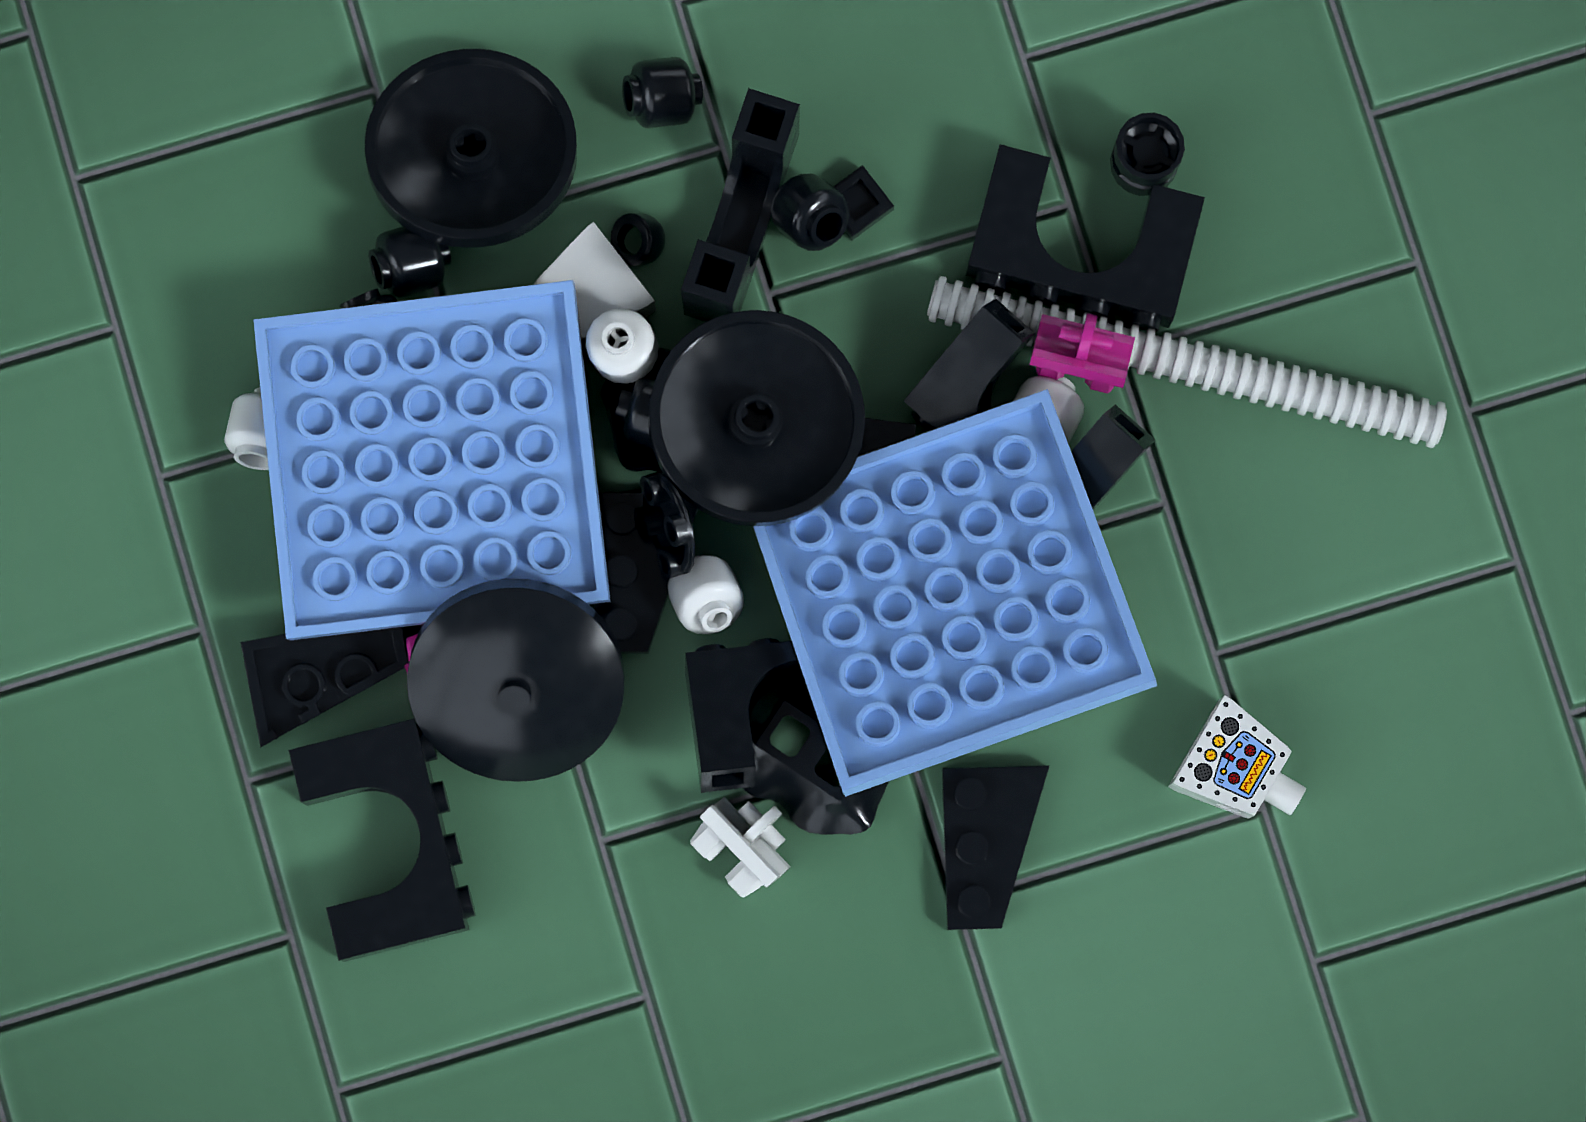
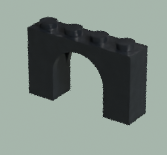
(759, 162)
(1139, 288)
(964, 382)
(721, 696)
(429, 899)

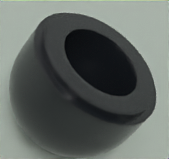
(652, 238)

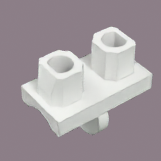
(749, 838)

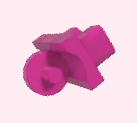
(1082, 352)

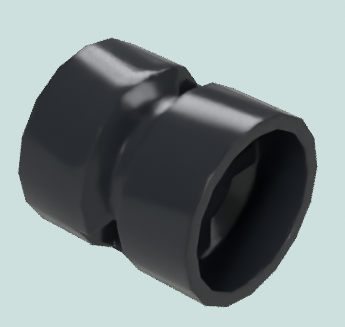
(1147, 153)

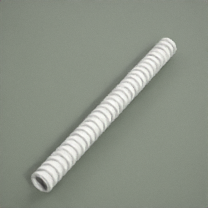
(1224, 370)

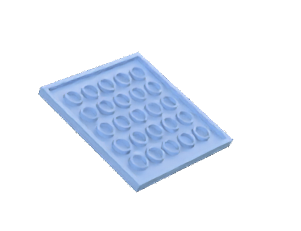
(428, 455)
(954, 596)

